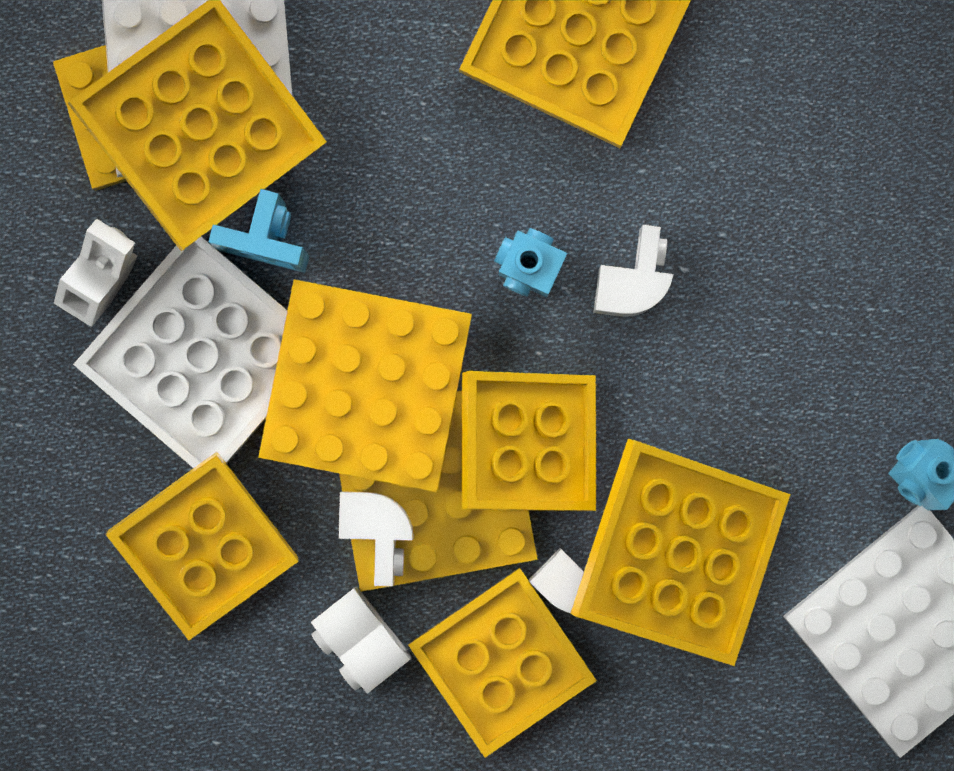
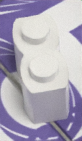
(360, 641)

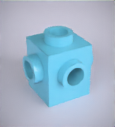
(537, 279)
(926, 473)

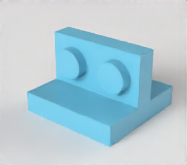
(261, 242)

